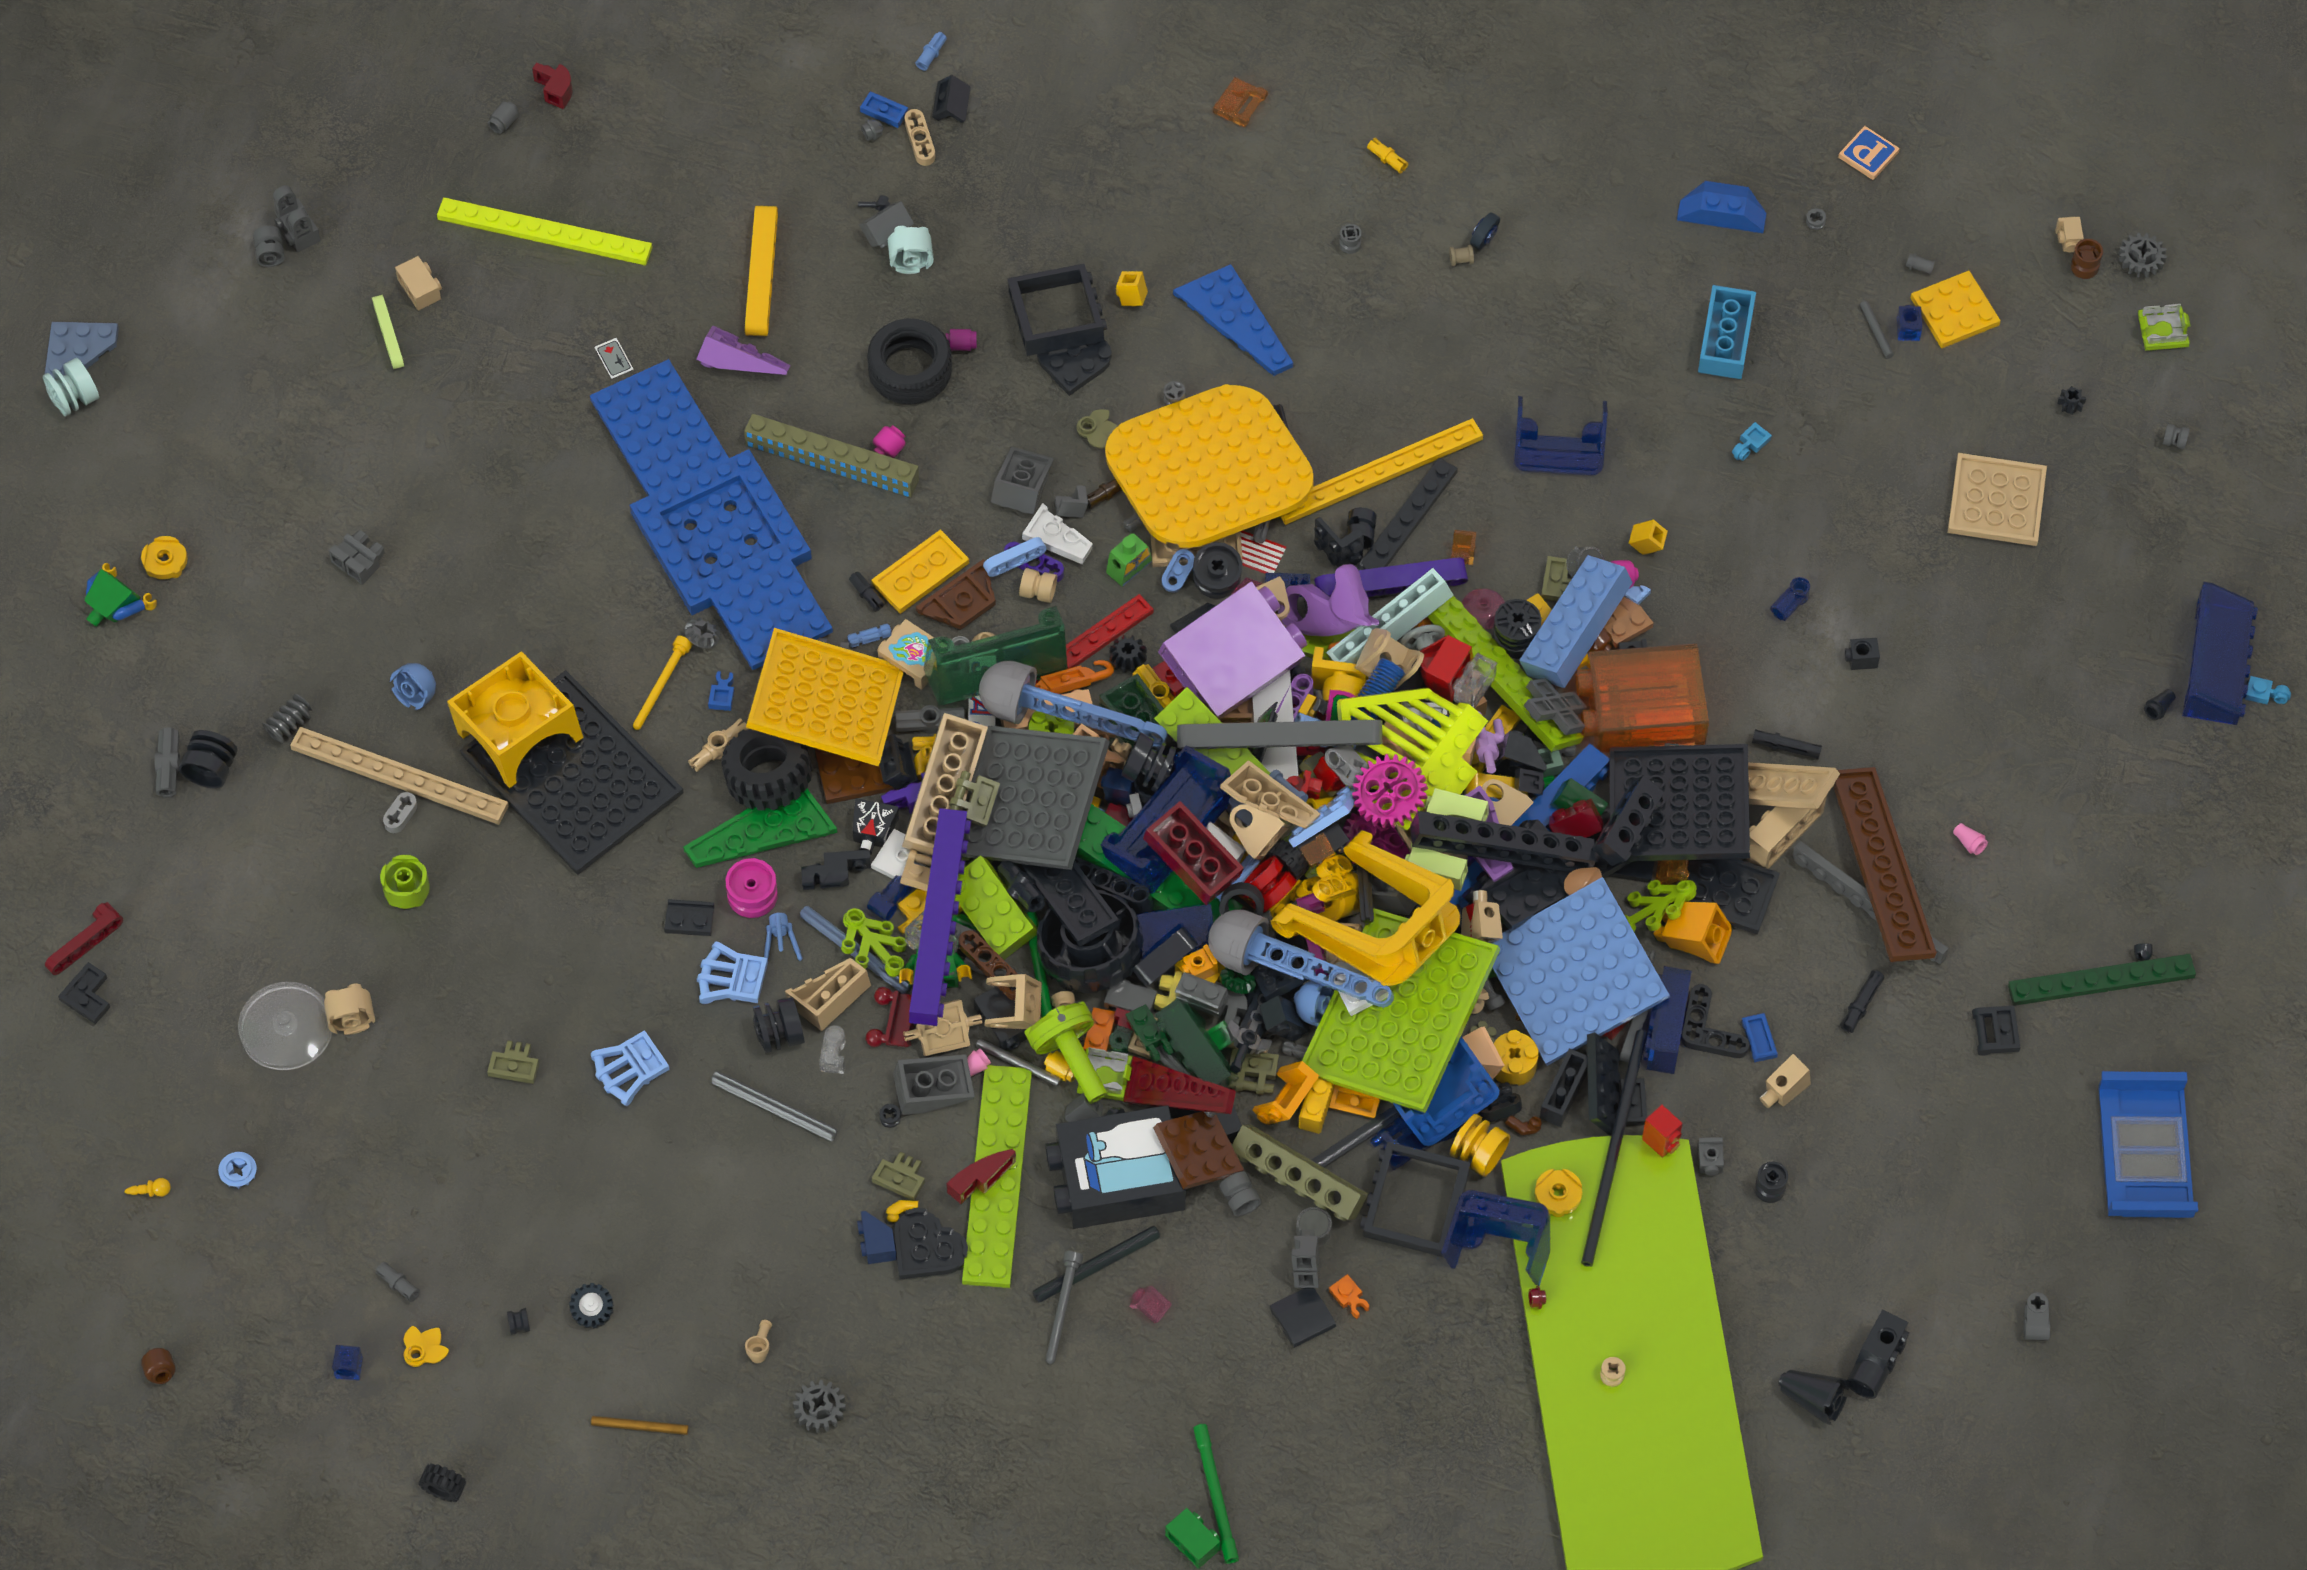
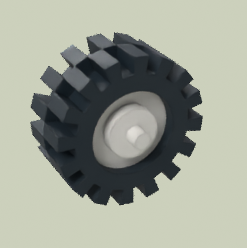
(591, 1305)

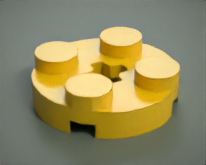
(164, 569)
(1559, 1179)

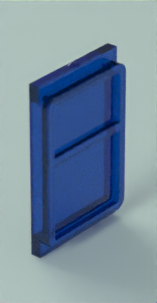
(1162, 924)

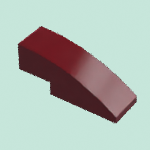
(980, 1175)

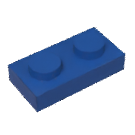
(883, 109)

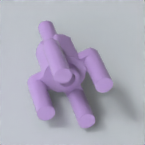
(1487, 747)

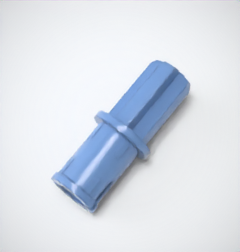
(931, 51)

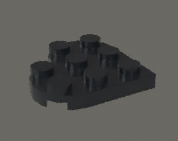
(1076, 365)
(926, 1246)

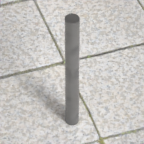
(1018, 1062)

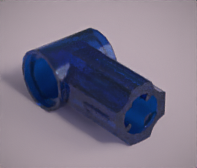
(1790, 599)
(886, 902)

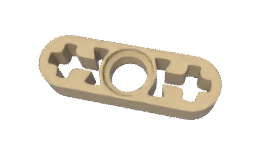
(921, 129)

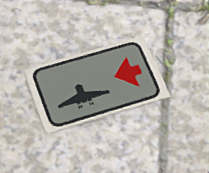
(613, 358)

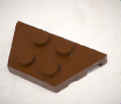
(961, 599)

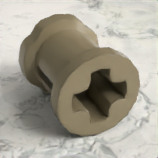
(1461, 255)

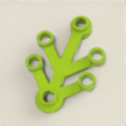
(1679, 893)
(856, 921)

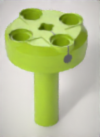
(1061, 1031)

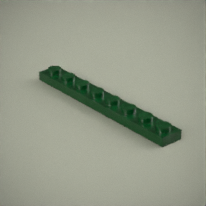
(2101, 979)

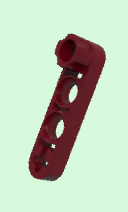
(106, 923)

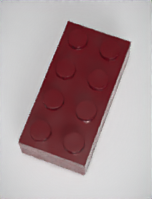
(1193, 853)

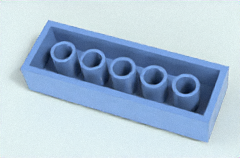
(1576, 621)

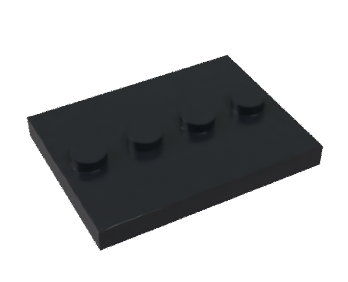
(1737, 888)

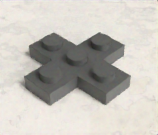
(1550, 704)

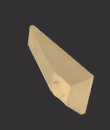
(1262, 792)

